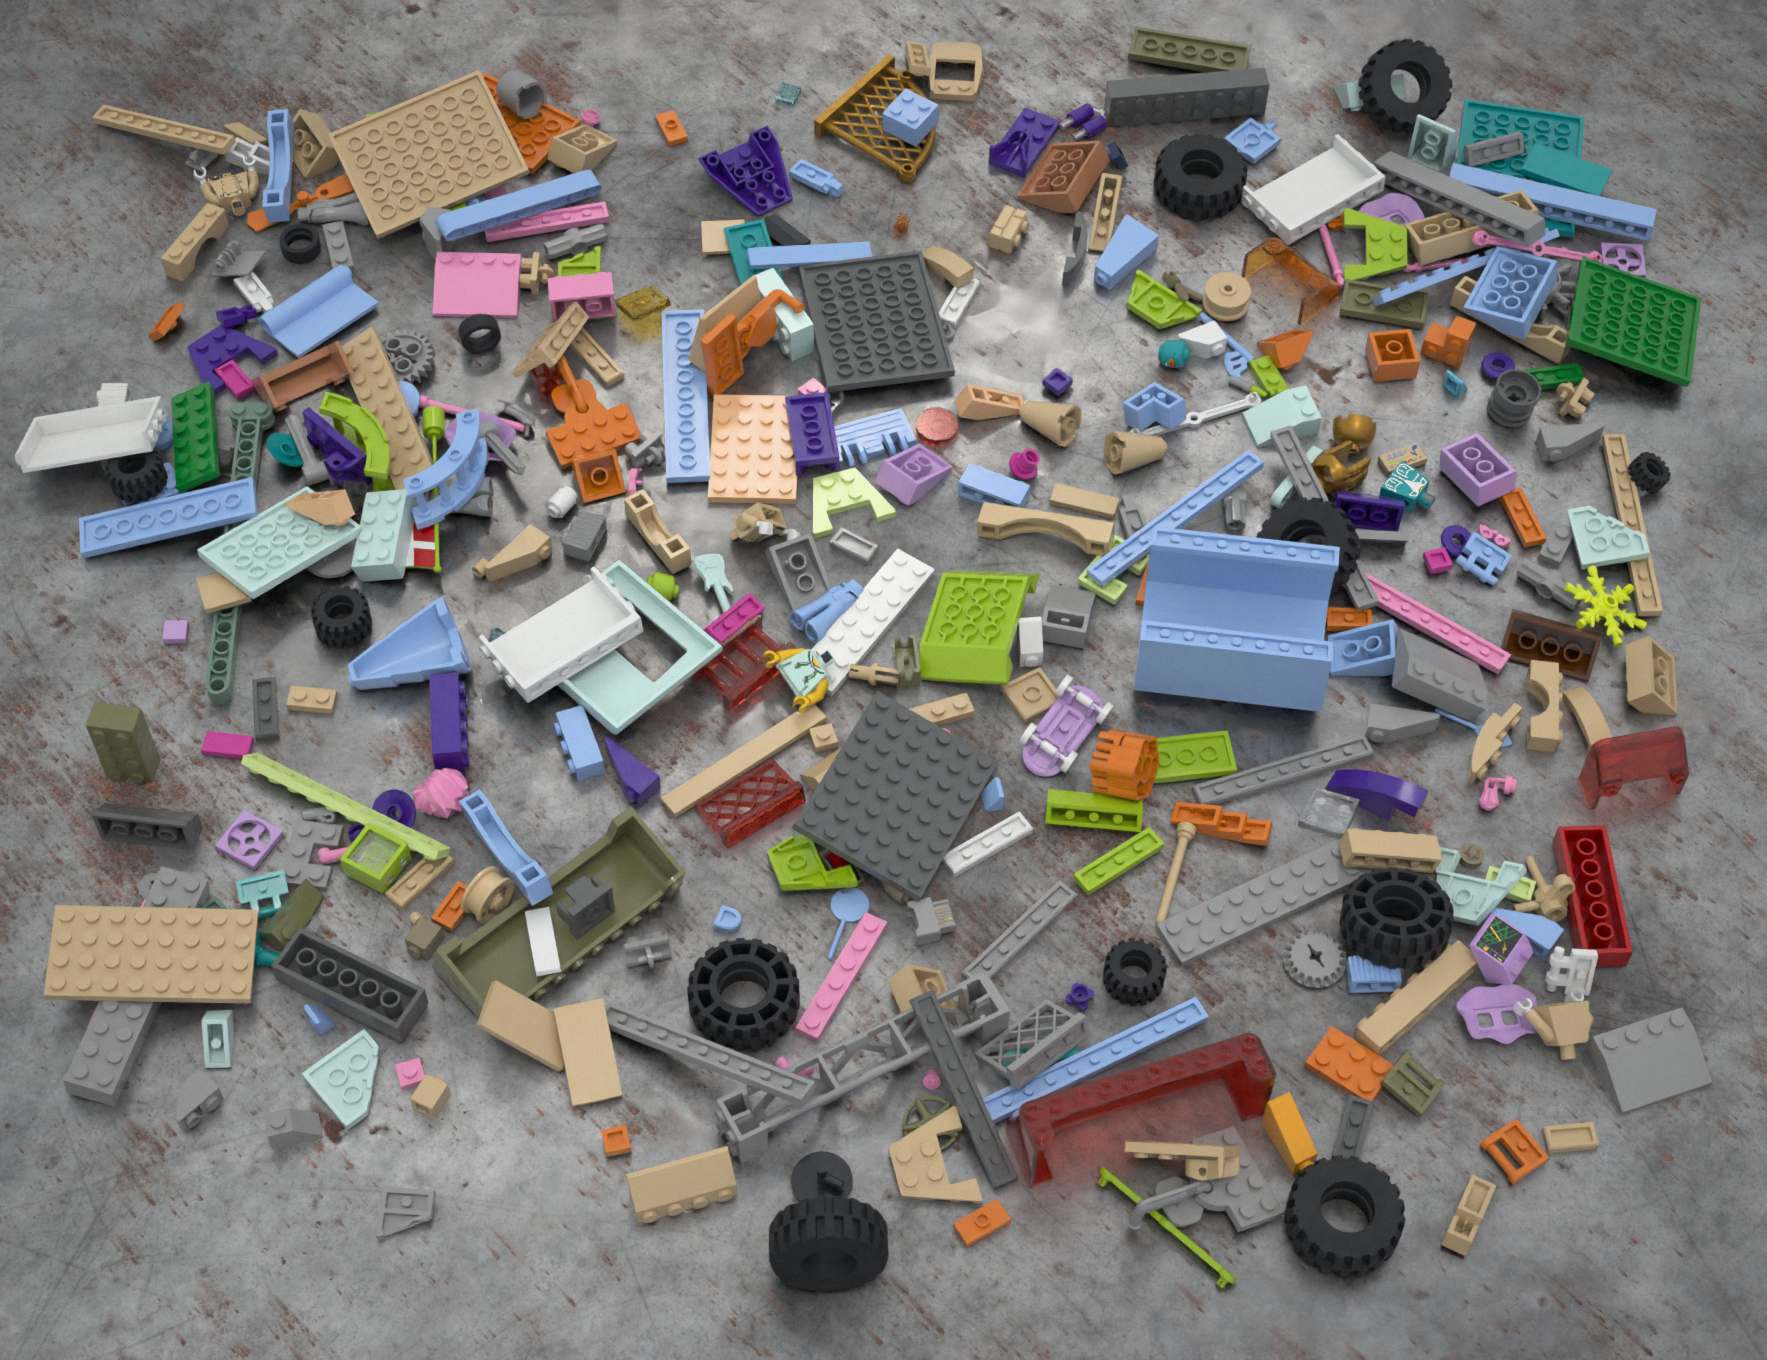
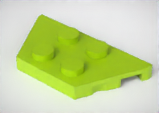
(581, 264)
(1158, 303)

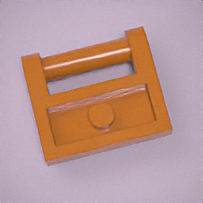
(1520, 1146)

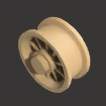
(1226, 296)
(488, 894)

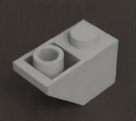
(196, 1098)

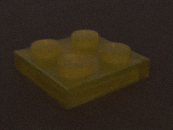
(643, 303)

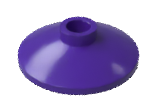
(392, 800)

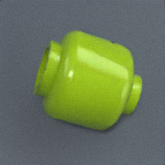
(664, 585)

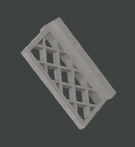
(1042, 1052)

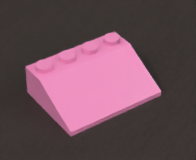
(477, 284)

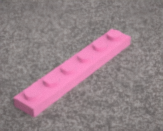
(551, 221)
(841, 977)

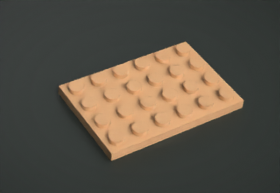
(751, 451)

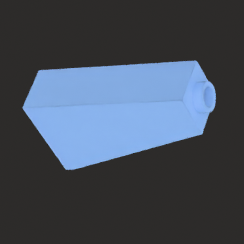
(1124, 252)

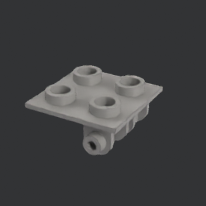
(236, 262)

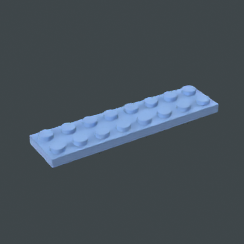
(168, 517)

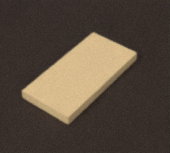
(522, 1025)
(588, 1052)

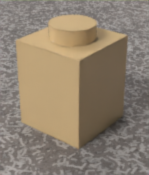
(430, 1096)

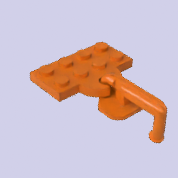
(730, 342)
(587, 421)

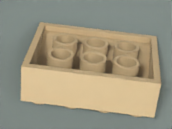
(737, 303)

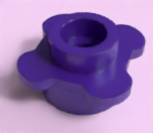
(1084, 991)

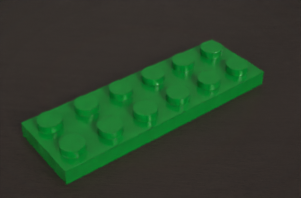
(195, 437)

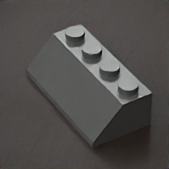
(147, 826)

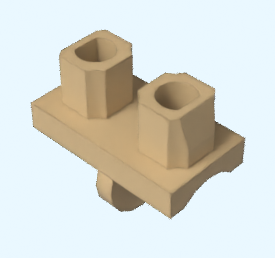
(538, 273)
(1572, 395)

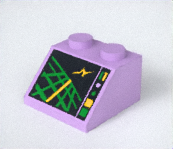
(1500, 950)

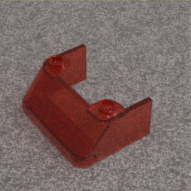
(1634, 759)

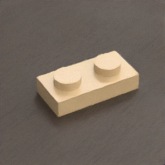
(312, 699)

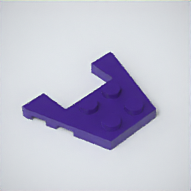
(221, 347)

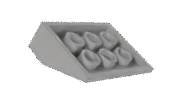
(1439, 677)
(1650, 1060)

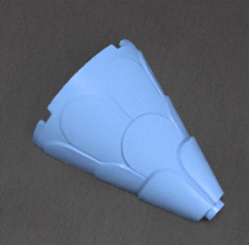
(413, 652)

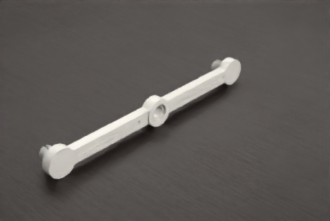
(1249, 402)

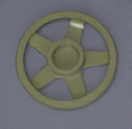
(926, 1116)

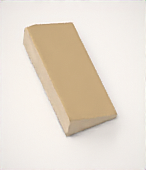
(244, 133)

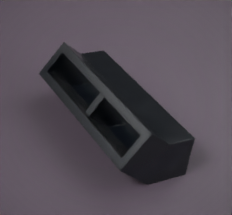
(783, 233)

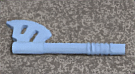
(1239, 351)

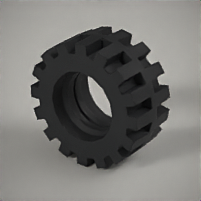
(1649, 472)

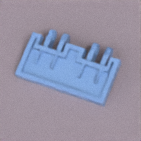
(870, 434)

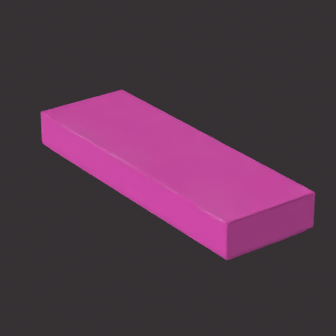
(734, 618)

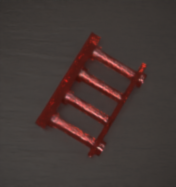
(749, 681)

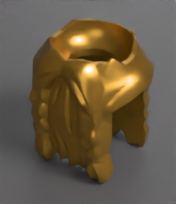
(1333, 462)

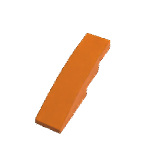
(1225, 825)

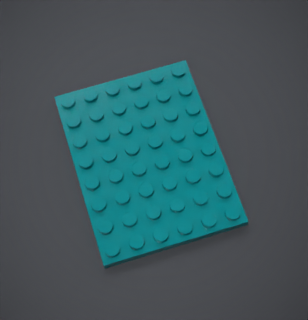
(1552, 129)

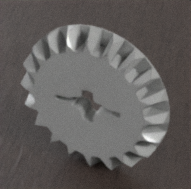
(1310, 972)

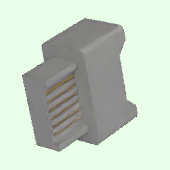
(930, 919)

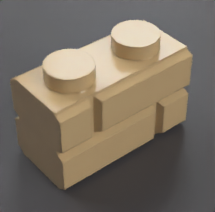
(1008, 229)

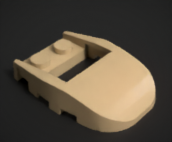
(955, 53)

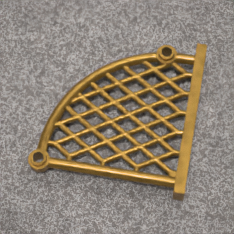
(851, 100)

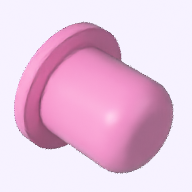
(931, 1080)

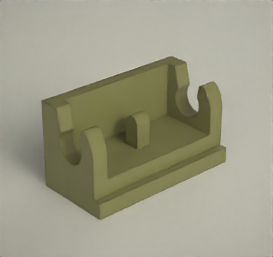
(907, 662)

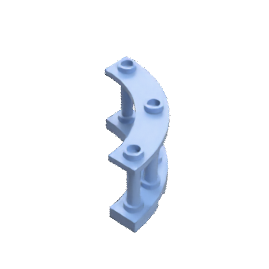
(464, 457)

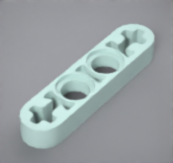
(1287, 488)

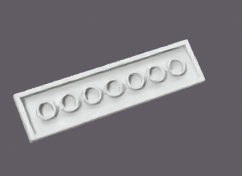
(872, 614)

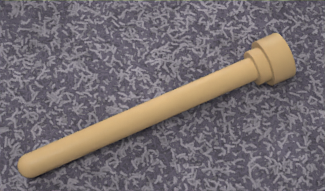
(1185, 833)

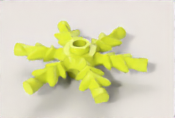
(1605, 606)

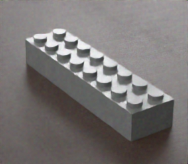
(1186, 97)

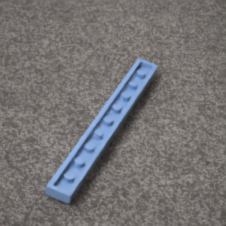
(1440, 274)
(1176, 517)
(1099, 1057)

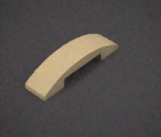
(1587, 714)

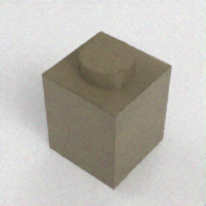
(424, 939)

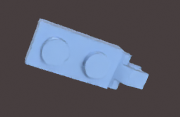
(816, 178)

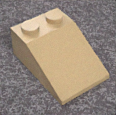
(580, 148)

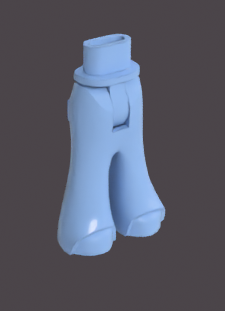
(823, 612)

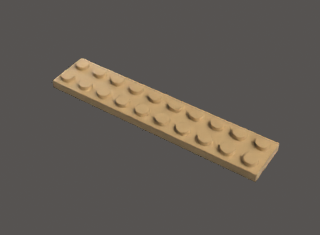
(383, 397)

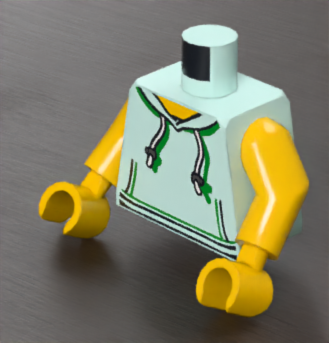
(803, 673)

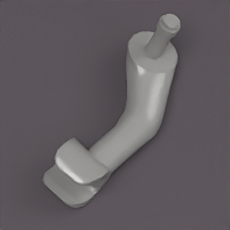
(516, 414)

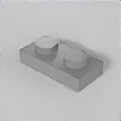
(1556, 545)

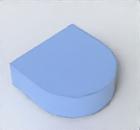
(727, 920)

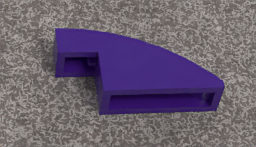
(1378, 792)

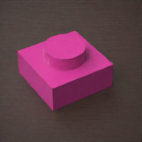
(1437, 560)

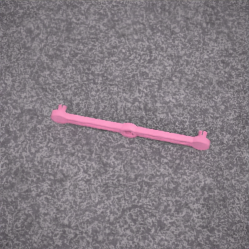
(1481, 238)

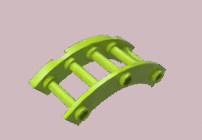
(364, 433)

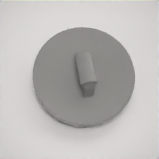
(336, 563)

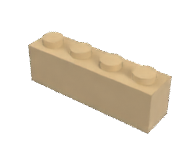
(1390, 849)

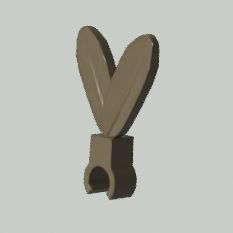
(1182, 291)

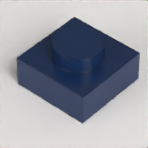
(1116, 155)

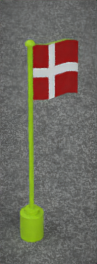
(425, 541)

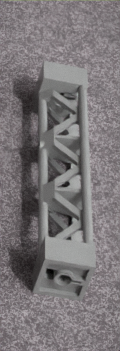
(979, 1012)

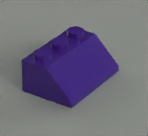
(1371, 511)

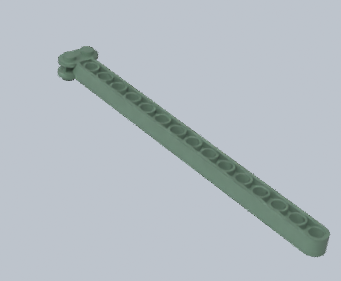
(250, 421)

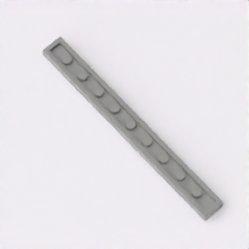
(1308, 486)
(709, 1055)

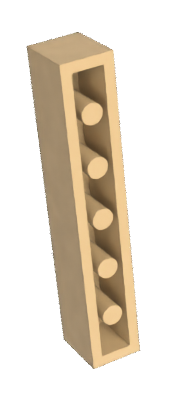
(1416, 999)

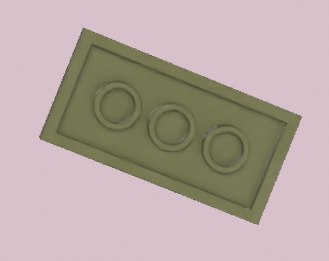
(1404, 311)

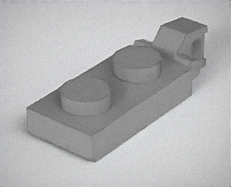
(1131, 515)

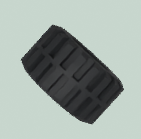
(136, 476)
(345, 630)
(1139, 955)

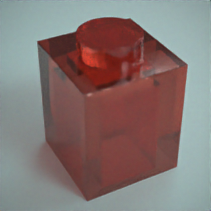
(544, 379)

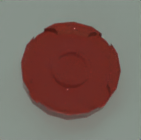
(937, 425)

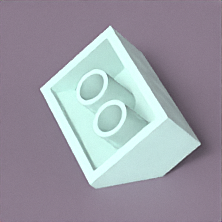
(1349, 92)

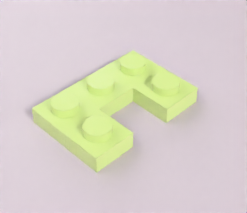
(1115, 588)

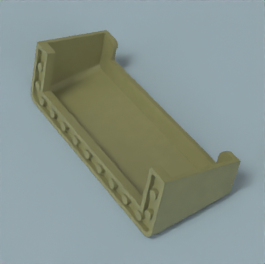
(501, 950)

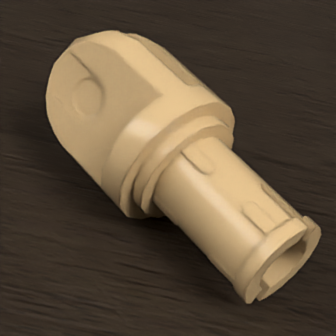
(873, 673)

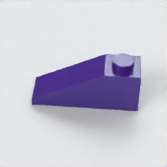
(635, 778)

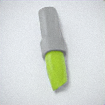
(1247, 386)

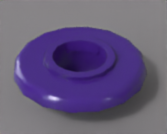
(1496, 359)
(1455, 532)

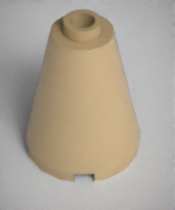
(1052, 420)
(1132, 450)

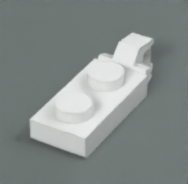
(255, 292)

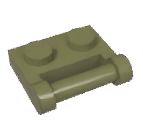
(1408, 1088)

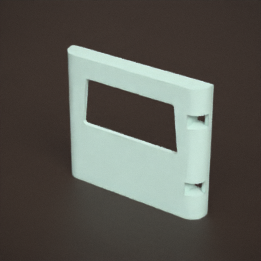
(616, 689)

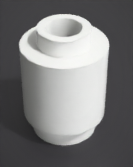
(561, 502)

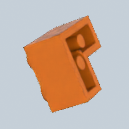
(1449, 344)

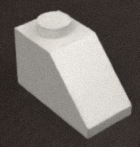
(1205, 340)
(1029, 642)

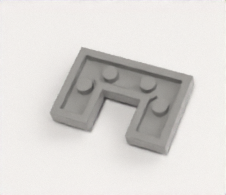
(304, 840)

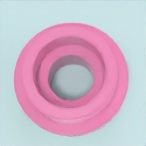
(590, 117)

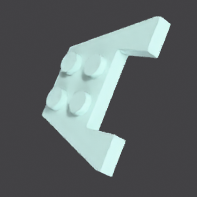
(1473, 896)

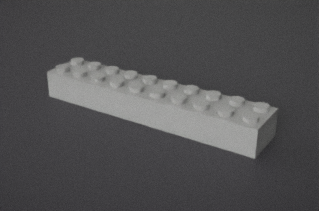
(122, 1026)

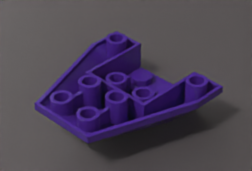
(752, 172)

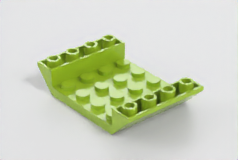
(974, 626)

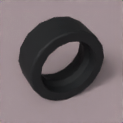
(304, 254)
(476, 323)

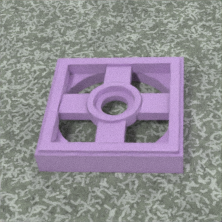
(1621, 250)
(263, 849)

